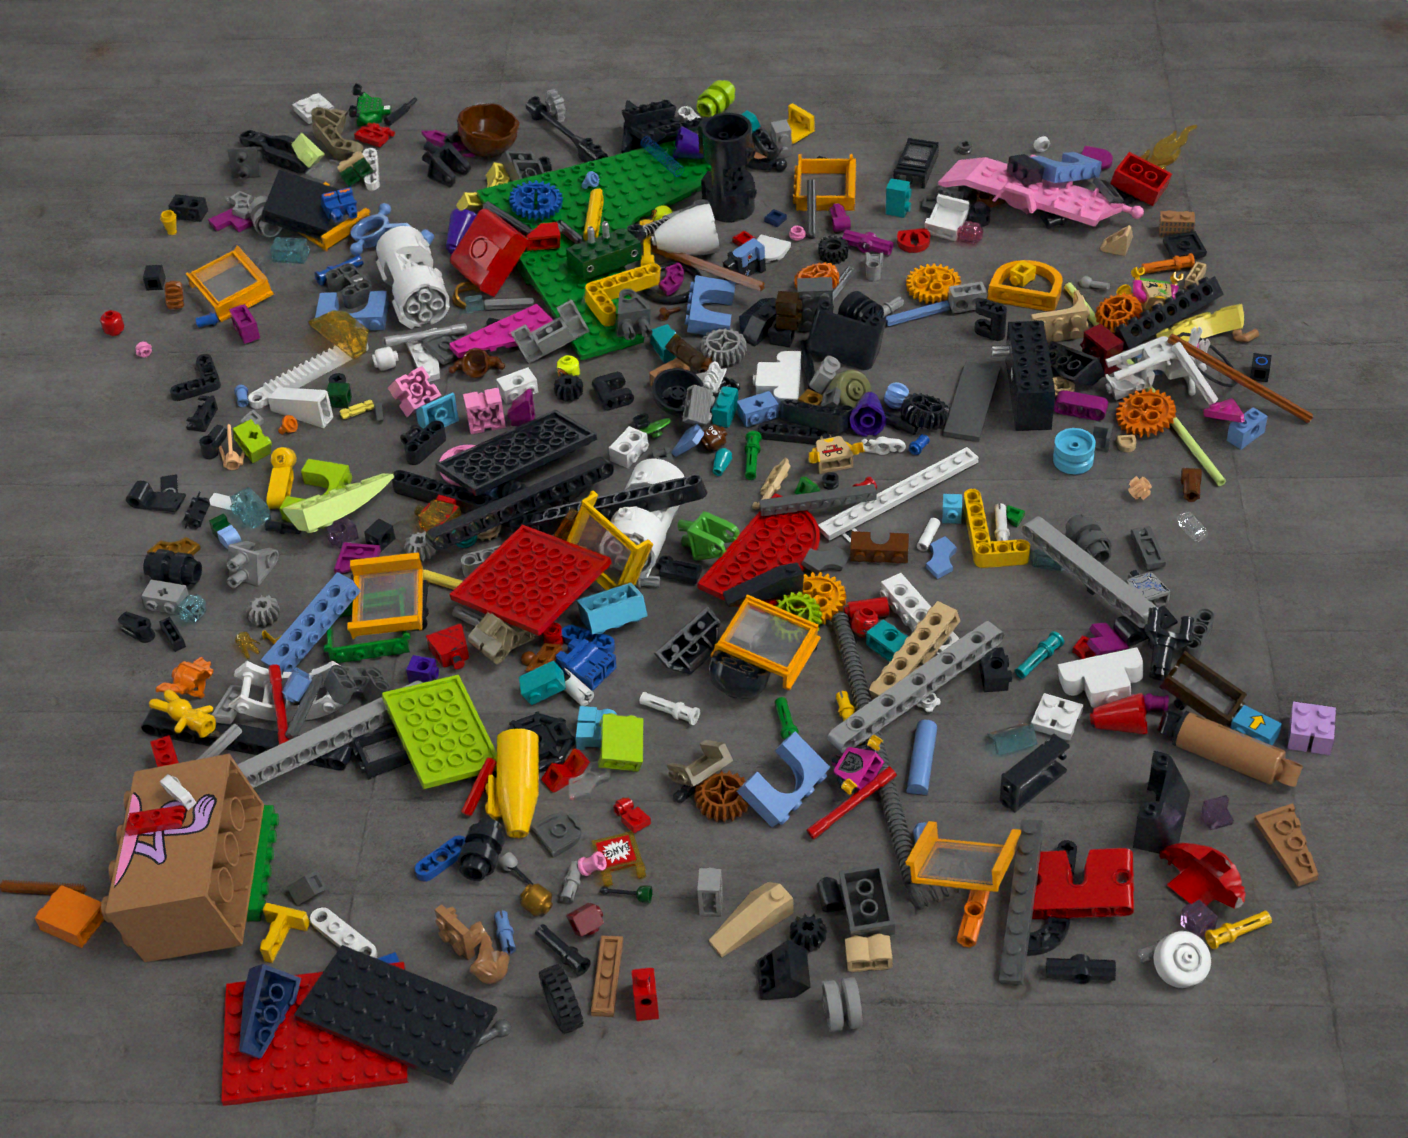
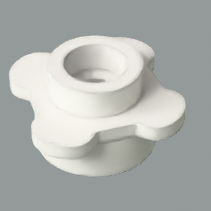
(929, 702)

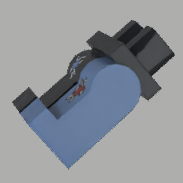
(747, 258)

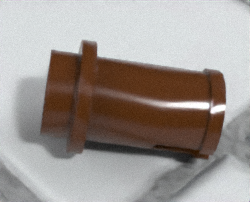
(705, 366)

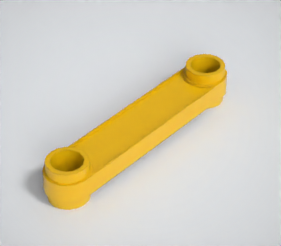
(647, 258)

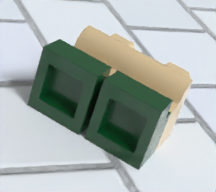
(352, 167)

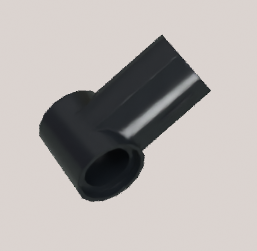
(210, 443)

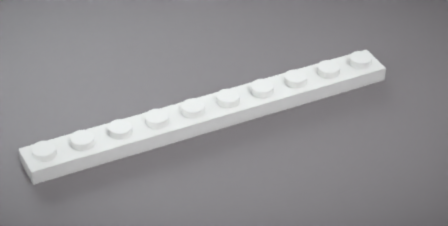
(898, 493)

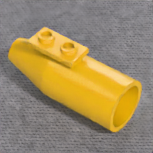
(516, 788)

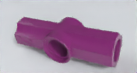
(868, 242)

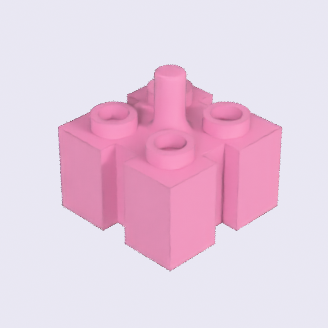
(414, 391)
(484, 410)

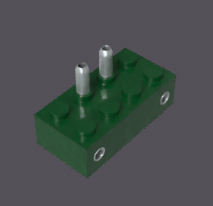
(604, 252)

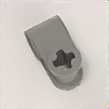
(874, 265)

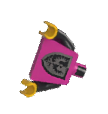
(858, 765)

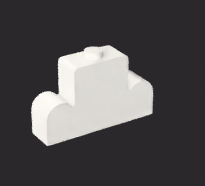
(780, 377)
(1103, 676)

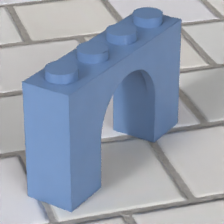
(1071, 168)
(708, 291)
(372, 316)
(808, 770)

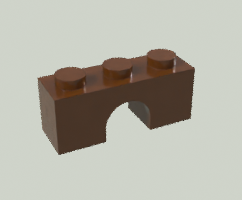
(892, 551)

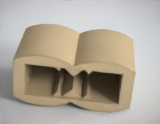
(868, 953)

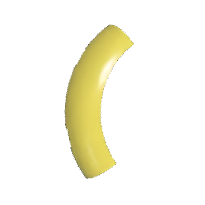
(495, 176)
(1221, 321)

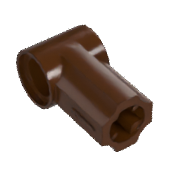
(987, 199)
(1191, 483)

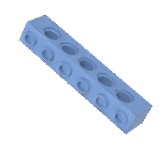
(312, 623)

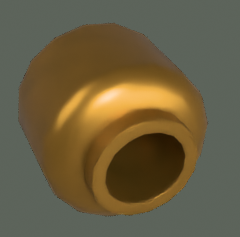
(536, 899)

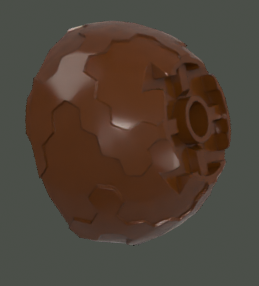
(487, 129)

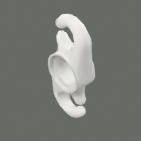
(890, 442)

